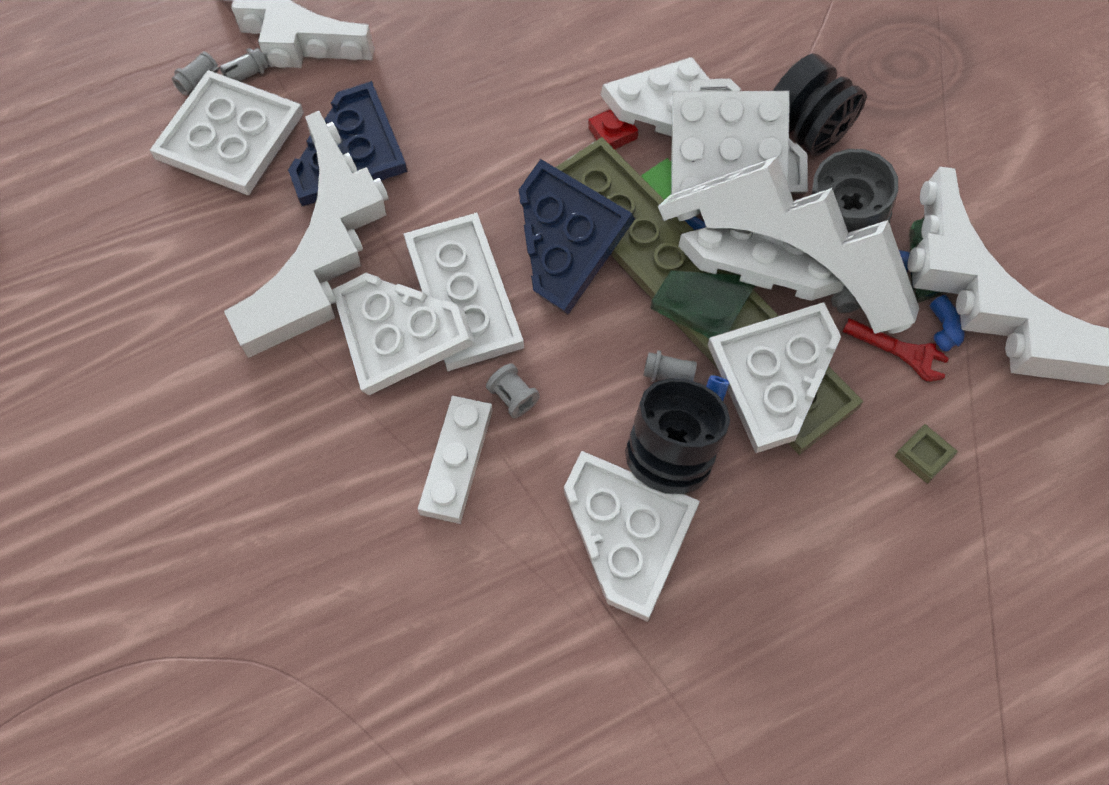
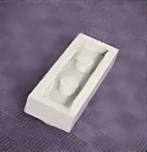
(455, 459)

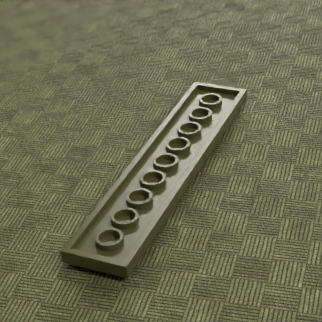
(652, 251)

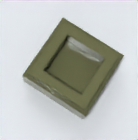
(926, 453)

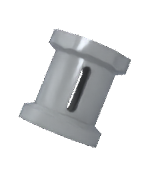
(512, 390)

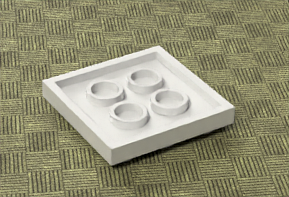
(227, 132)
(726, 133)

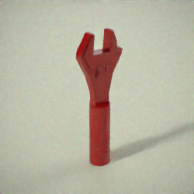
(917, 356)

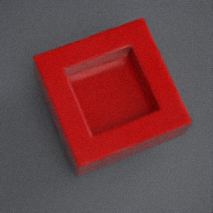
(612, 130)

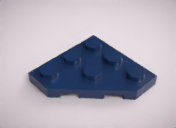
(363, 135)
(567, 233)

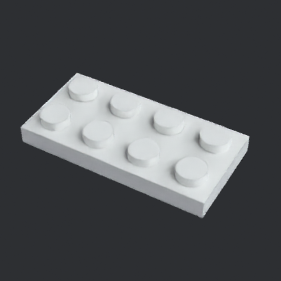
(458, 266)

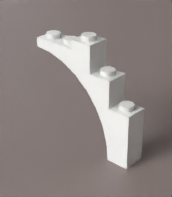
(294, 33)
(330, 247)
(993, 302)

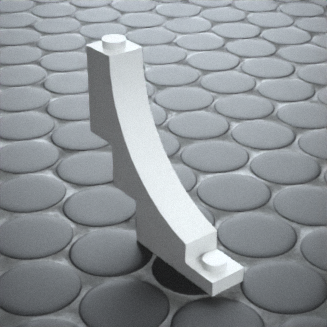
(762, 203)

